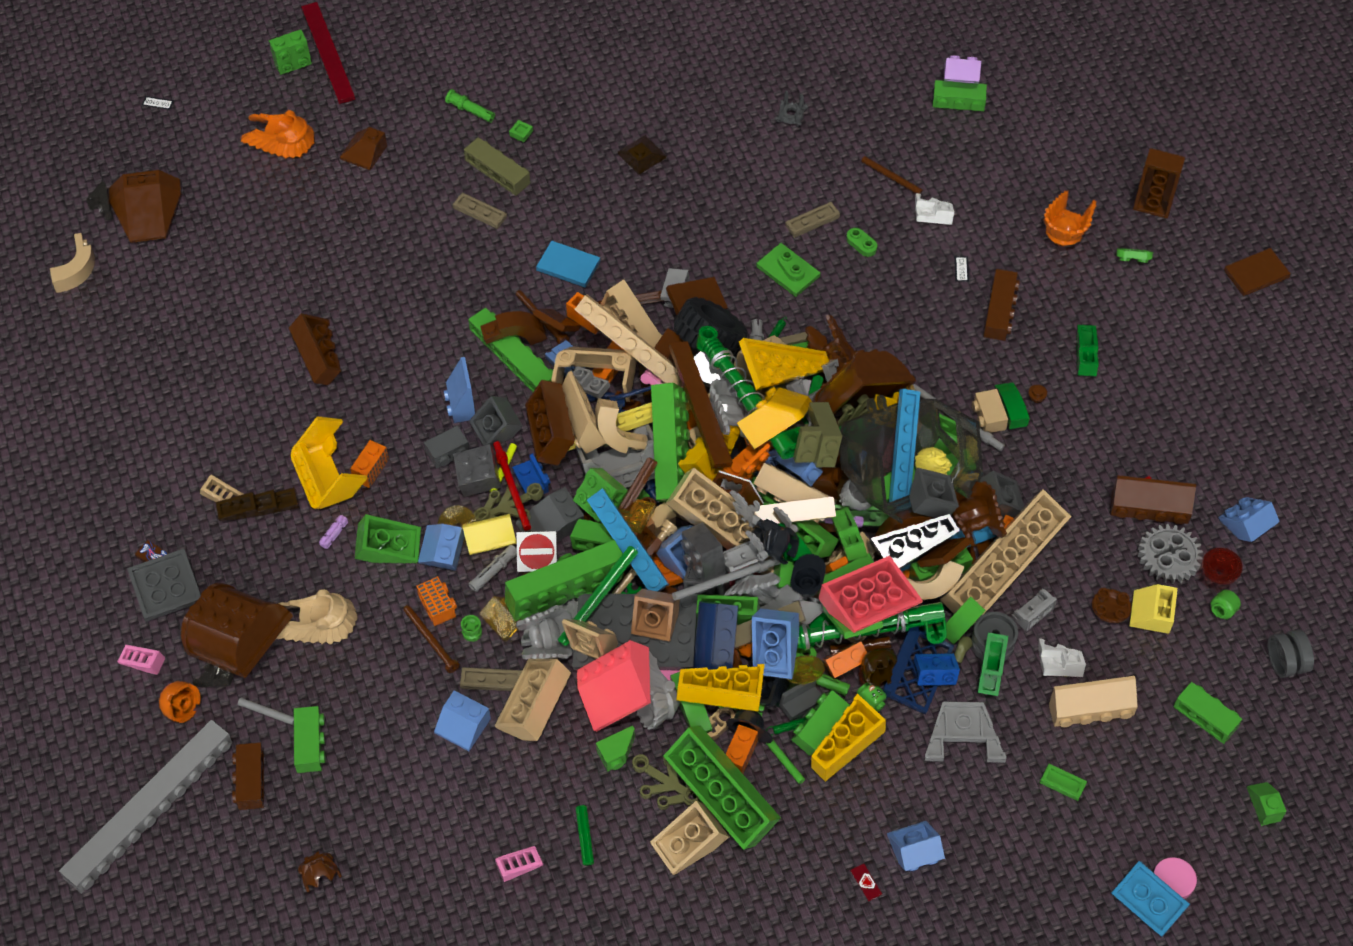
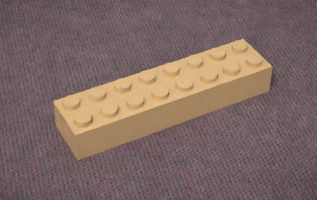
(704, 501)
(1008, 555)

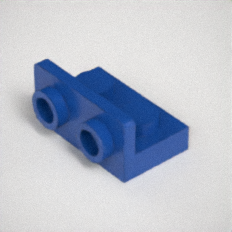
(531, 472)
(936, 669)

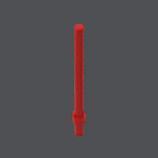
(502, 459)

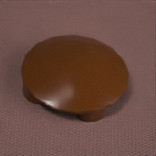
(1111, 605)

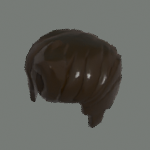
(878, 666)

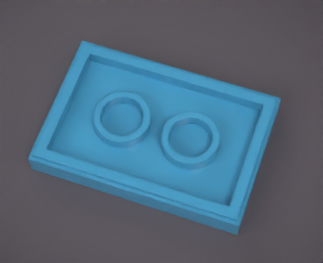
(568, 264)
(1150, 898)

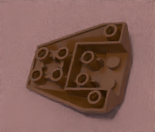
(145, 203)

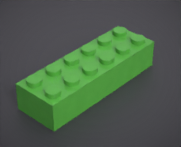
(669, 436)
(560, 581)
(721, 787)

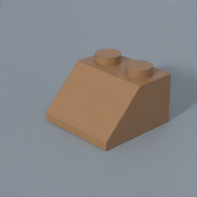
(654, 614)

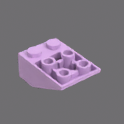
(962, 70)

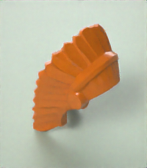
(283, 135)
(1066, 226)

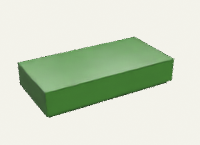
(1063, 782)

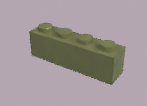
(497, 166)

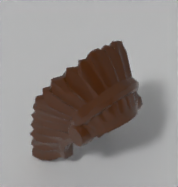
(836, 349)
(979, 512)

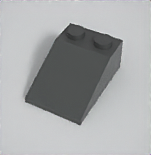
(554, 513)

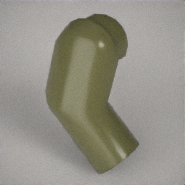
(963, 646)

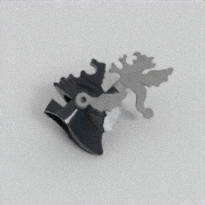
(768, 536)

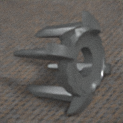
(785, 106)

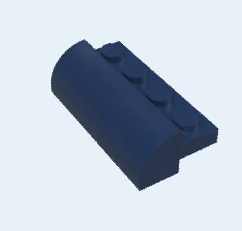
(715, 635)

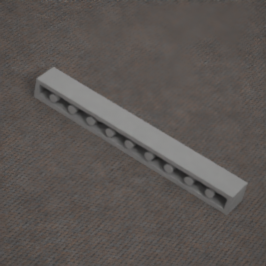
(146, 807)

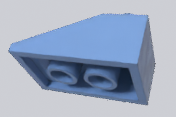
(459, 393)
(775, 641)

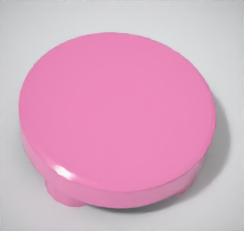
(1177, 875)

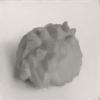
(852, 497)

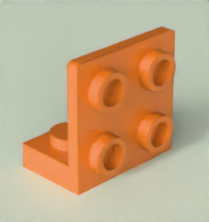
(748, 462)

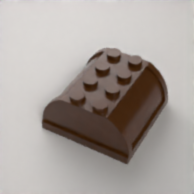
(864, 374)
(231, 628)

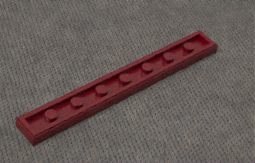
(328, 53)

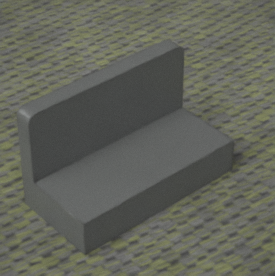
(799, 700)

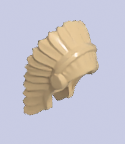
(322, 618)

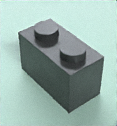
(443, 446)

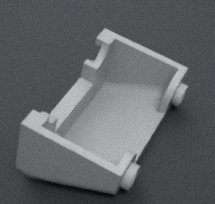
(620, 465)

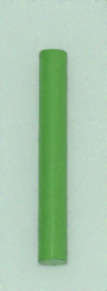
(786, 762)

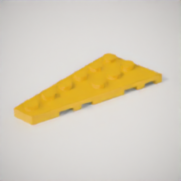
(780, 363)

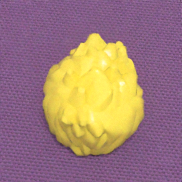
(933, 460)

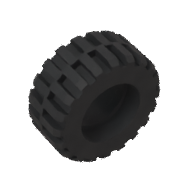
(699, 313)

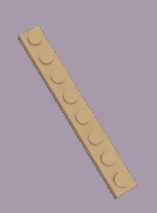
(628, 340)

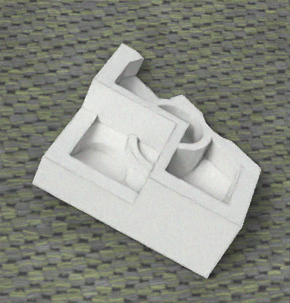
(933, 210)
(1060, 660)

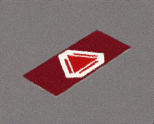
(866, 882)

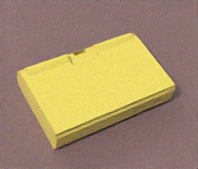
(489, 534)

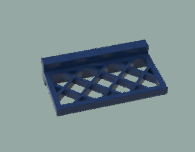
(903, 657)

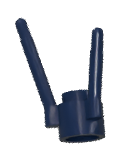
(620, 397)

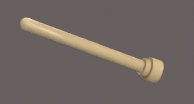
(667, 529)

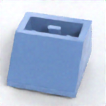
(1250, 518)

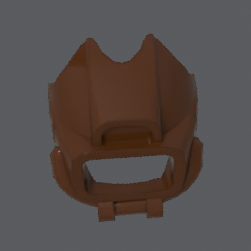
(316, 866)

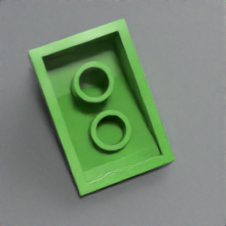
(386, 541)

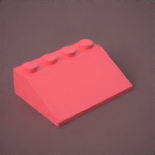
(869, 595)
(615, 684)

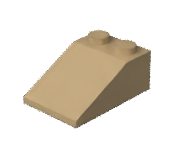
(588, 638)
(689, 838)

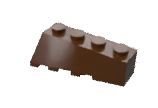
(316, 347)

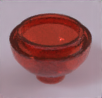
(1223, 561)

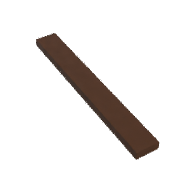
(700, 405)

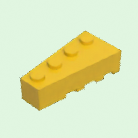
(699, 458)
(722, 686)
(848, 738)

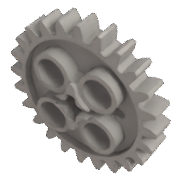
(1170, 554)

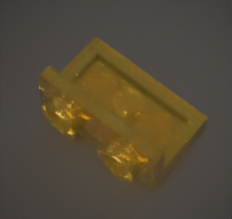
(499, 617)

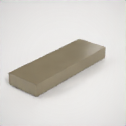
(479, 210)
(812, 219)
(489, 679)

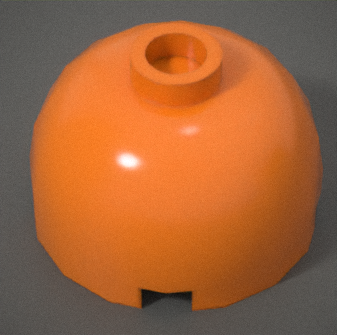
(179, 701)

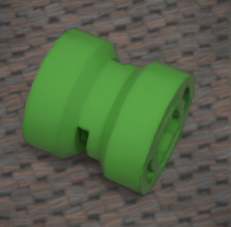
(471, 628)

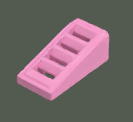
(152, 665)
(515, 856)

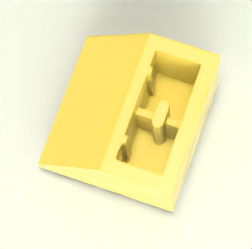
(1154, 608)

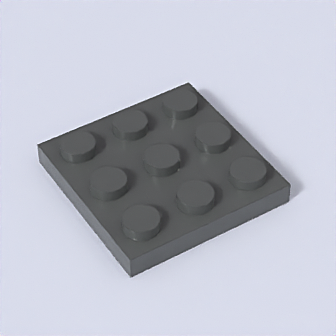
(164, 584)

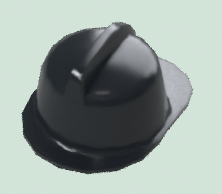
(808, 575)
(752, 720)

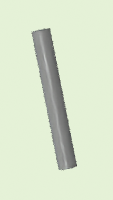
(266, 711)

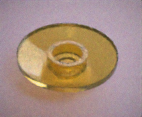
(455, 515)
(807, 669)

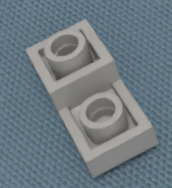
(591, 384)

